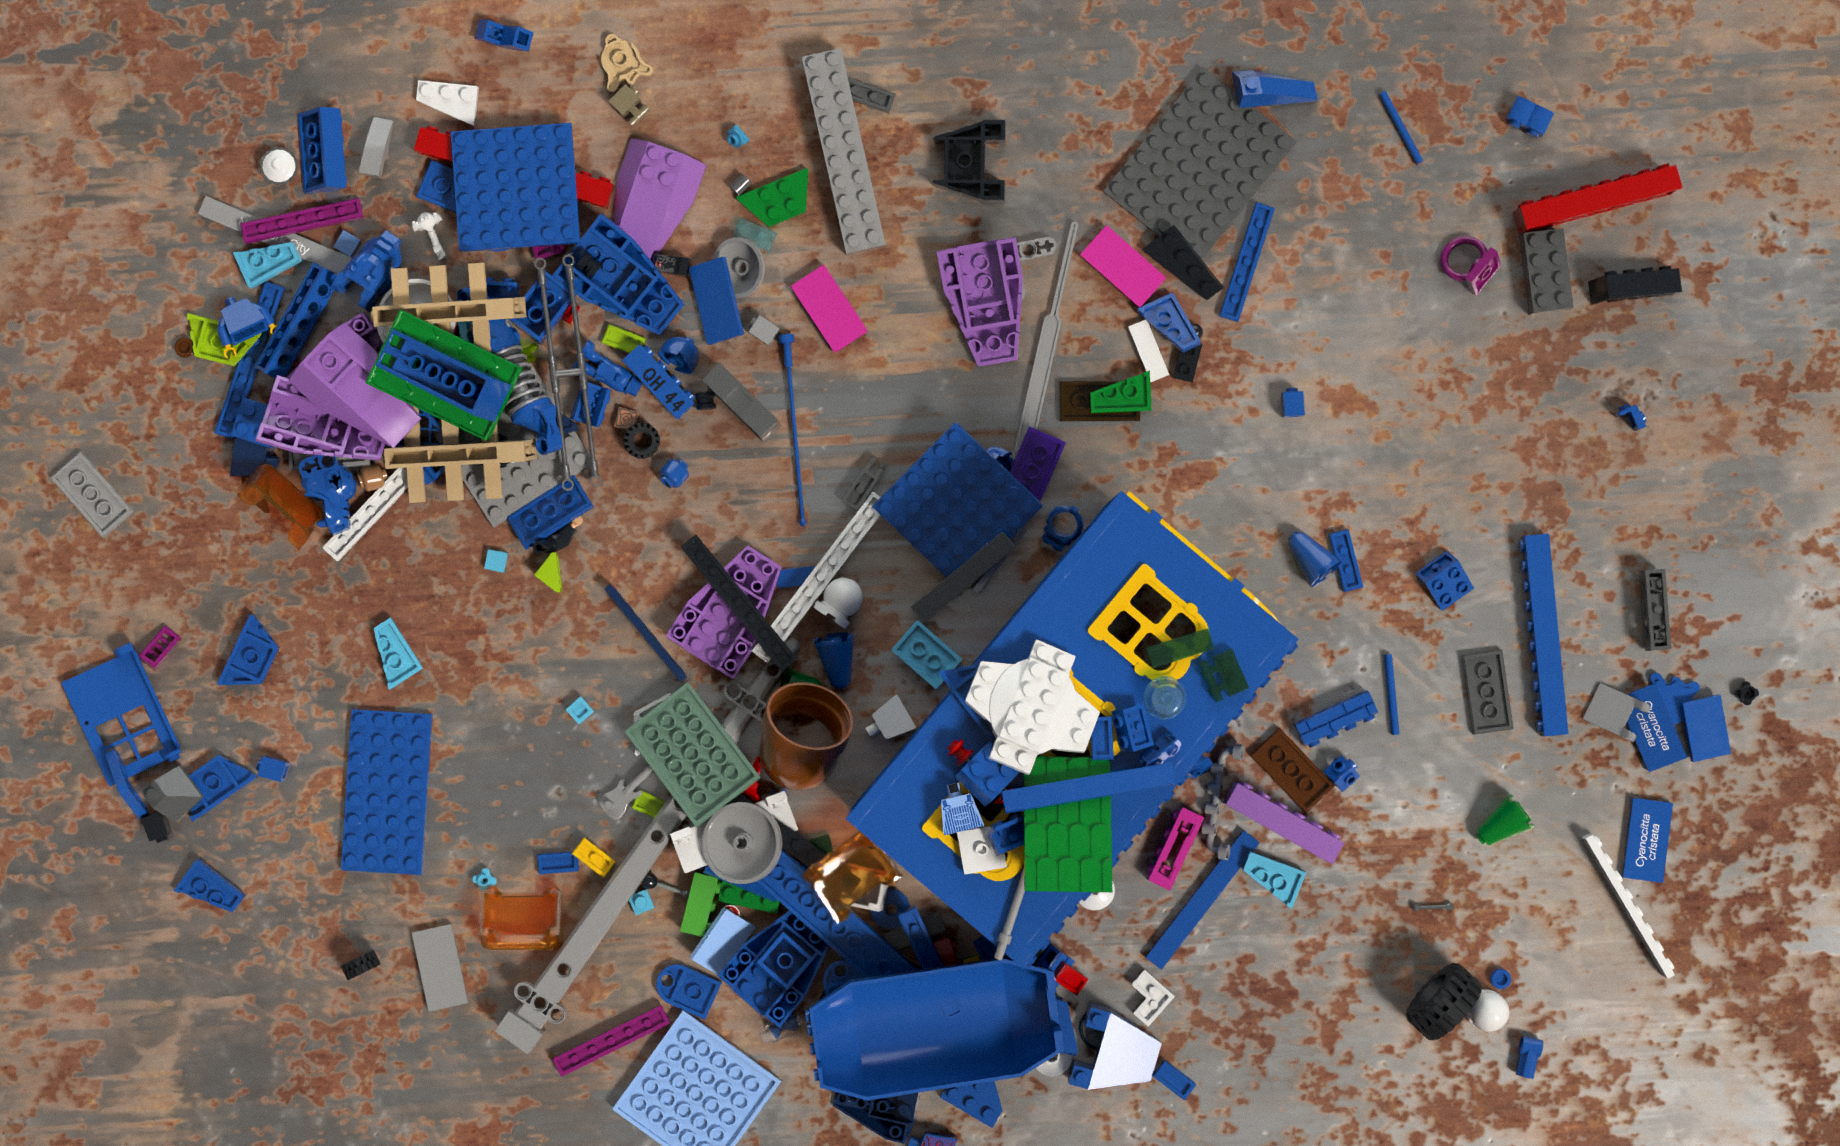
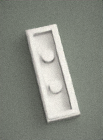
(1148, 350)

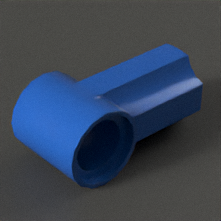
(1529, 1050)

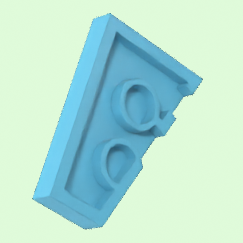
(267, 262)
(396, 654)
(1277, 877)

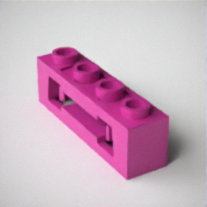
(1162, 851)

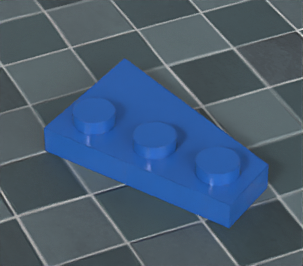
(1171, 321)
(208, 885)

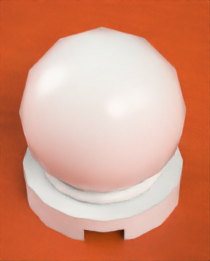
(841, 599)
(1489, 1012)

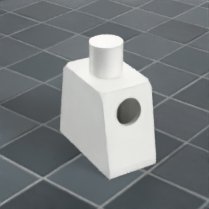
(891, 719)

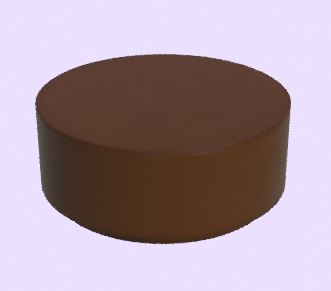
(184, 347)

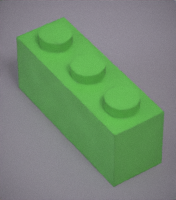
(700, 904)

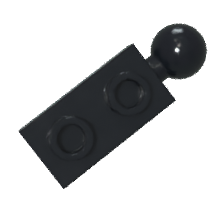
(1188, 360)

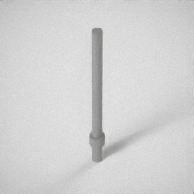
(1004, 936)

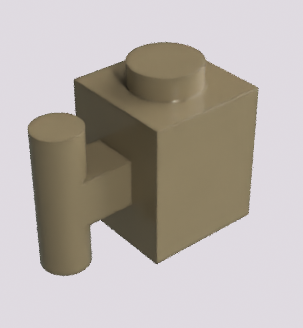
(626, 102)

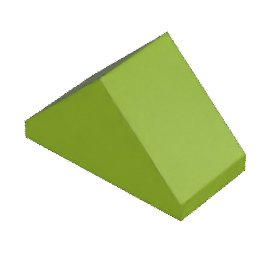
(550, 573)

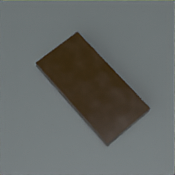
(1076, 403)

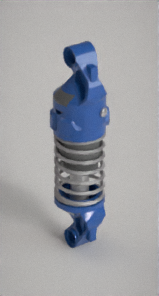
(530, 412)

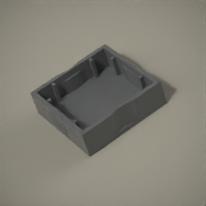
(741, 402)

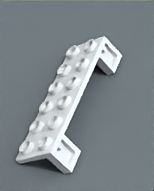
(689, 840)

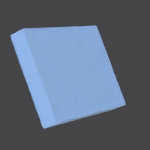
(722, 941)

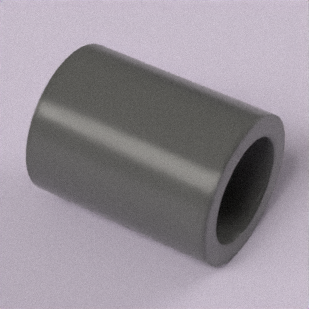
(740, 184)

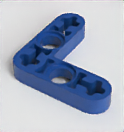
(123, 785)

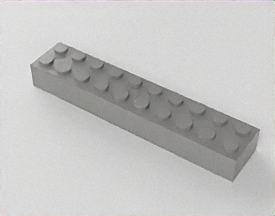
(843, 151)

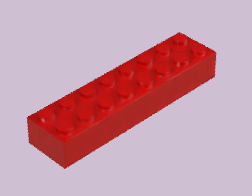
(1597, 199)

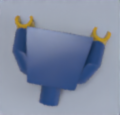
(242, 321)

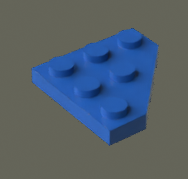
(977, 1100)

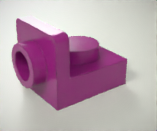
(548, 251)

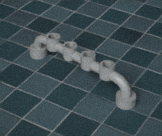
(1213, 808)

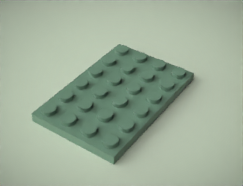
(692, 754)

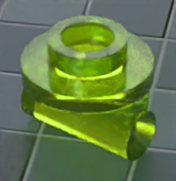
(529, 350)

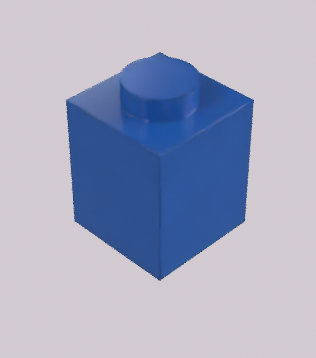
(1292, 403)
(272, 768)

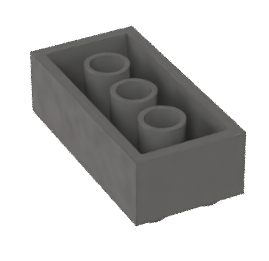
(1546, 271)

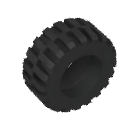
(1443, 1001)

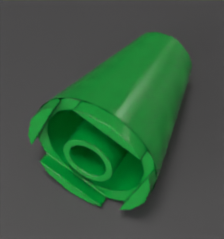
(1505, 822)

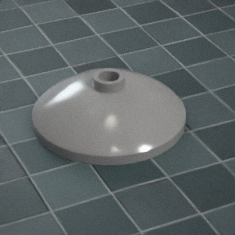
(738, 253)

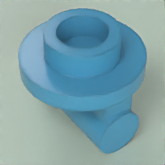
(737, 137)

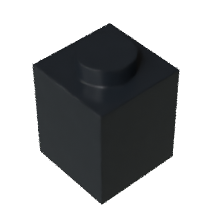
(157, 827)

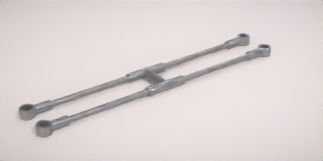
(556, 374)

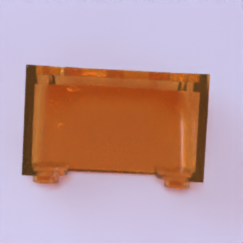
(286, 498)
(850, 874)
(521, 920)

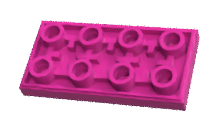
(1123, 266)
(829, 308)

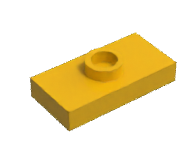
(593, 857)

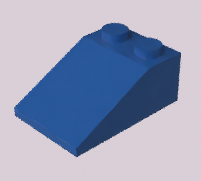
(558, 302)

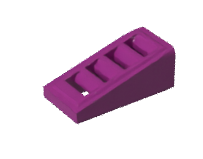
(159, 658)

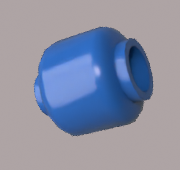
(674, 473)

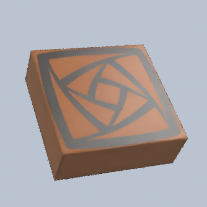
(626, 418)

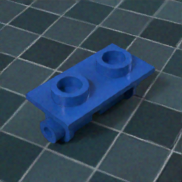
(1167, 748)

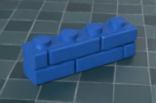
(1336, 717)

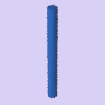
(1401, 127)
(1391, 694)

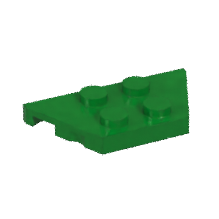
(778, 199)

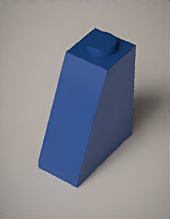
(1065, 1023)

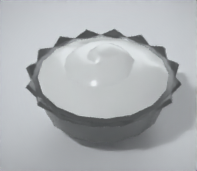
(278, 166)

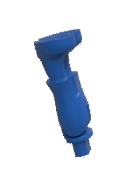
(608, 372)

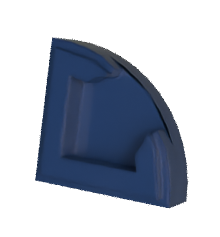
(568, 425)

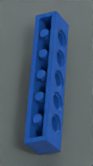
(297, 322)

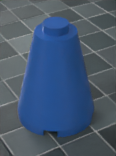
(1312, 558)
(836, 657)

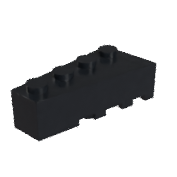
(1635, 285)

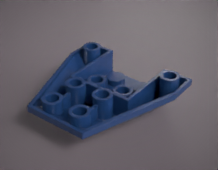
(887, 1117)

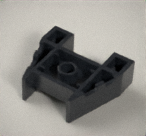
(966, 161)

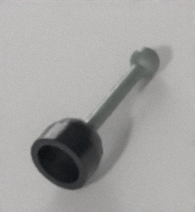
(651, 881)

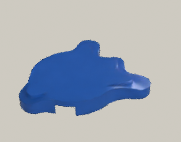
(1674, 694)

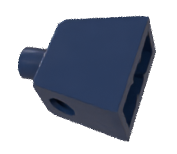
(248, 457)

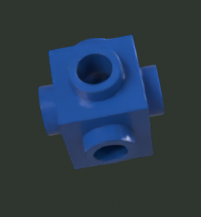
(1342, 773)

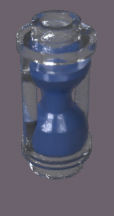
(771, 1033)

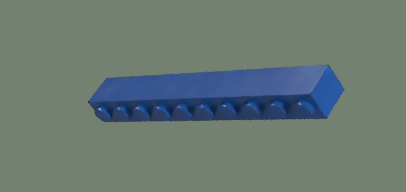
(1544, 635)

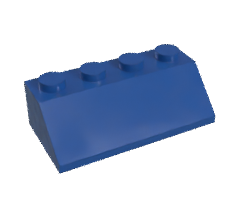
(322, 150)

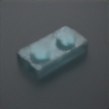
(757, 234)

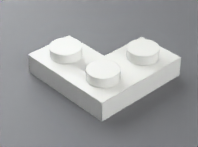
(1156, 997)

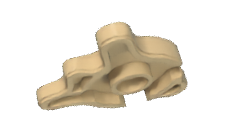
(622, 62)

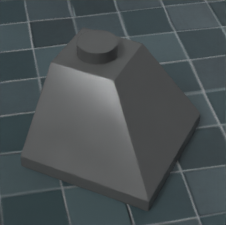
(173, 794)

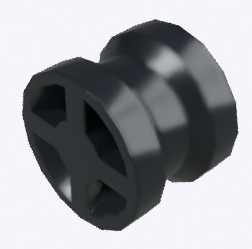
(705, 401)

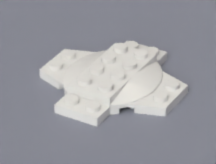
(1032, 707)

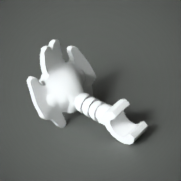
(427, 221)

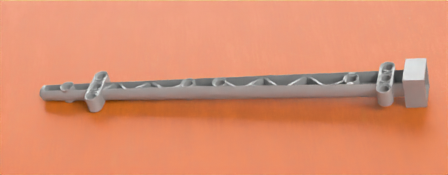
(525, 1024)

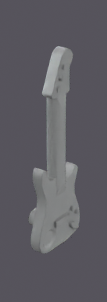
(616, 801)

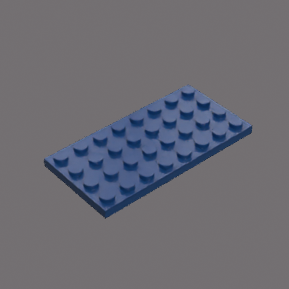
(386, 792)

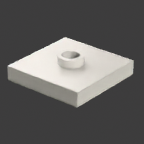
(978, 852)

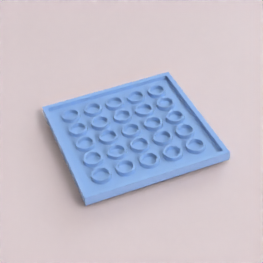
(696, 1089)

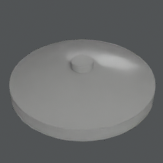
(742, 843)

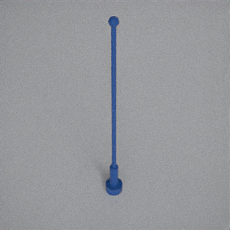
(786, 340)

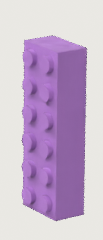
(1286, 824)

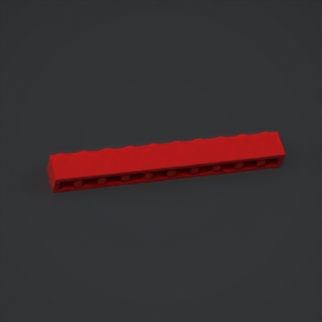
(589, 189)

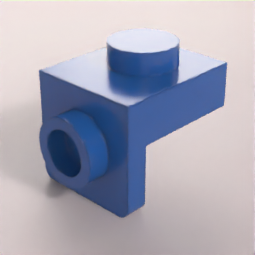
(1635, 416)

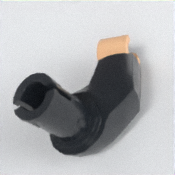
(558, 541)

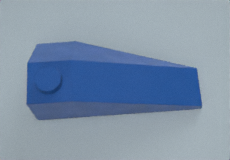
(1267, 89)

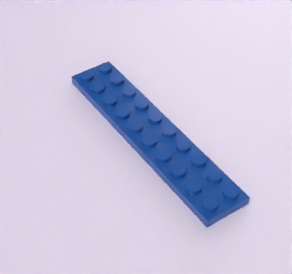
(850, 939)

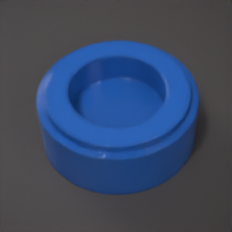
(1500, 978)

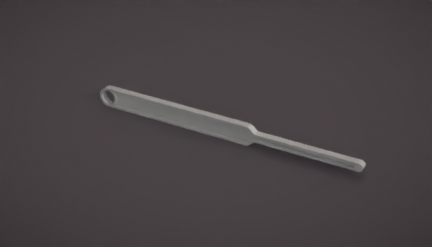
(1045, 350)

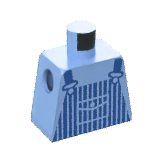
(959, 811)

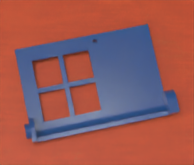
(113, 691)

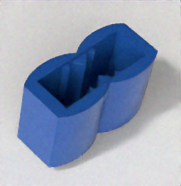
(1529, 117)

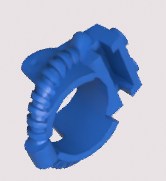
(1056, 538)

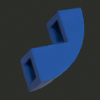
(504, 36)

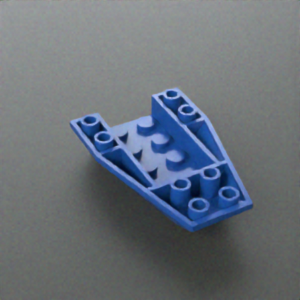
(757, 988)

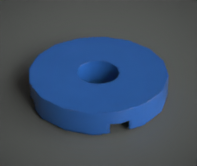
(891, 921)

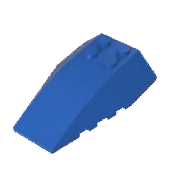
(626, 280)

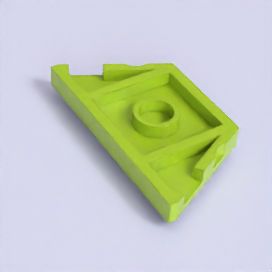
(208, 344)

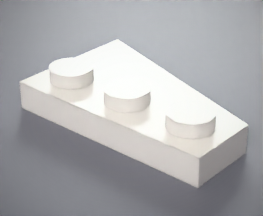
(452, 99)

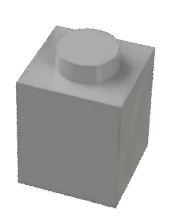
(763, 330)

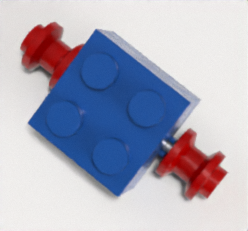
(980, 774)

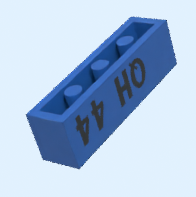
(656, 379)

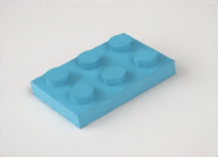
(926, 653)

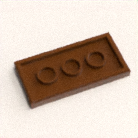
(1292, 770)

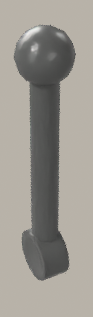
(1449, 906)

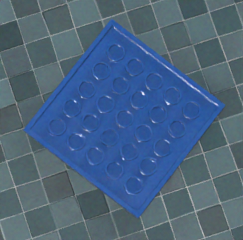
(515, 187)
(956, 501)

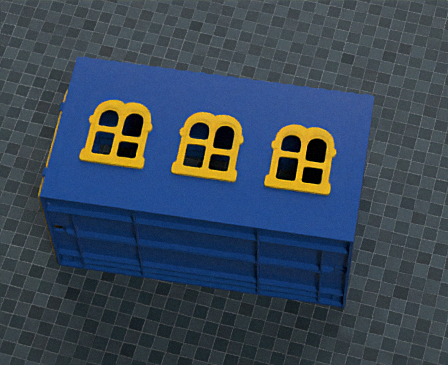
(1072, 612)

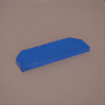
(794, 576)

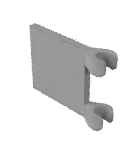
(1612, 709)

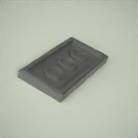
(1487, 692)

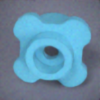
(488, 876)

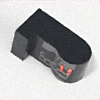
(672, 265)

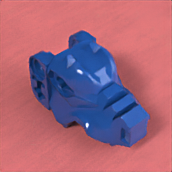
(371, 269)
(335, 498)

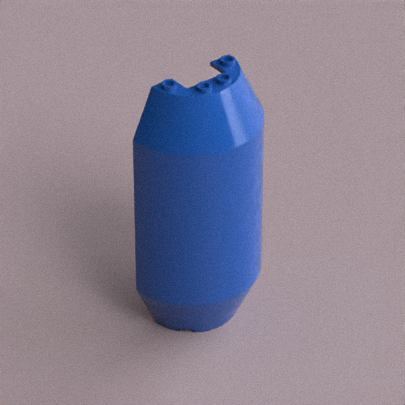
(894, 1040)

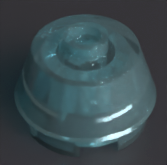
(1164, 697)

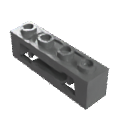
(1655, 609)

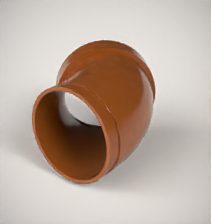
(797, 765)

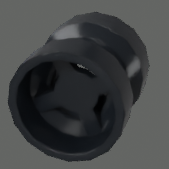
(589, 265)

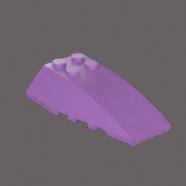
(654, 193)
(986, 296)
(301, 427)

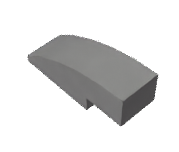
(376, 147)

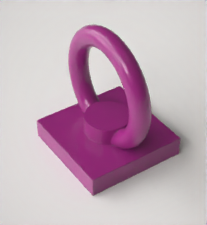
(1481, 269)

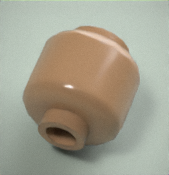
(371, 477)

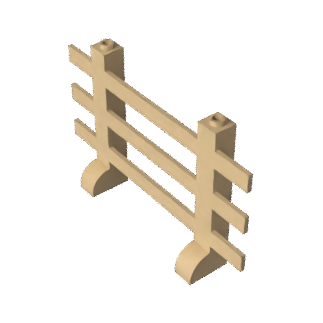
(451, 452)

